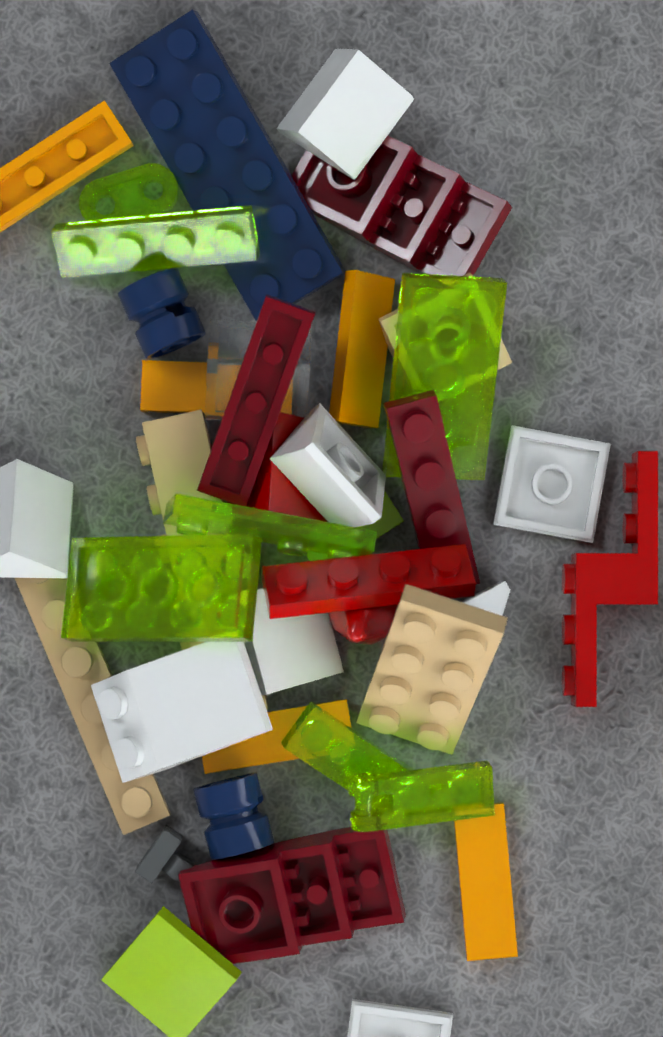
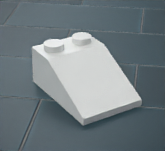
(180, 708)

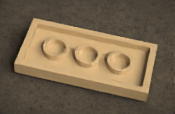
(431, 669)

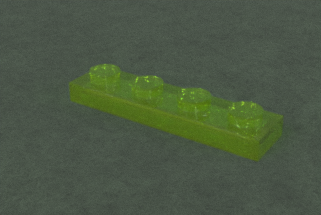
(156, 241)
(290, 533)

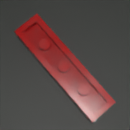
(365, 580)

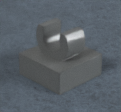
(163, 856)

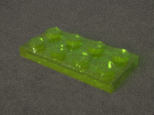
(452, 346)
(162, 588)

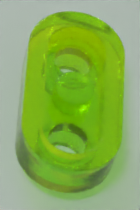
(128, 192)

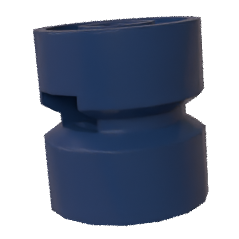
(161, 313)
(233, 816)

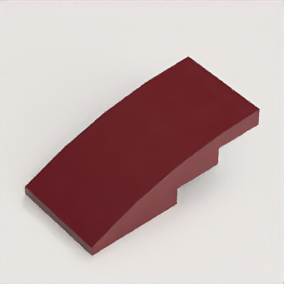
(406, 208)
(294, 894)

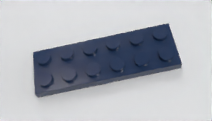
(226, 158)

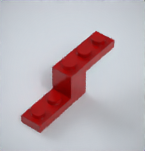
(611, 578)

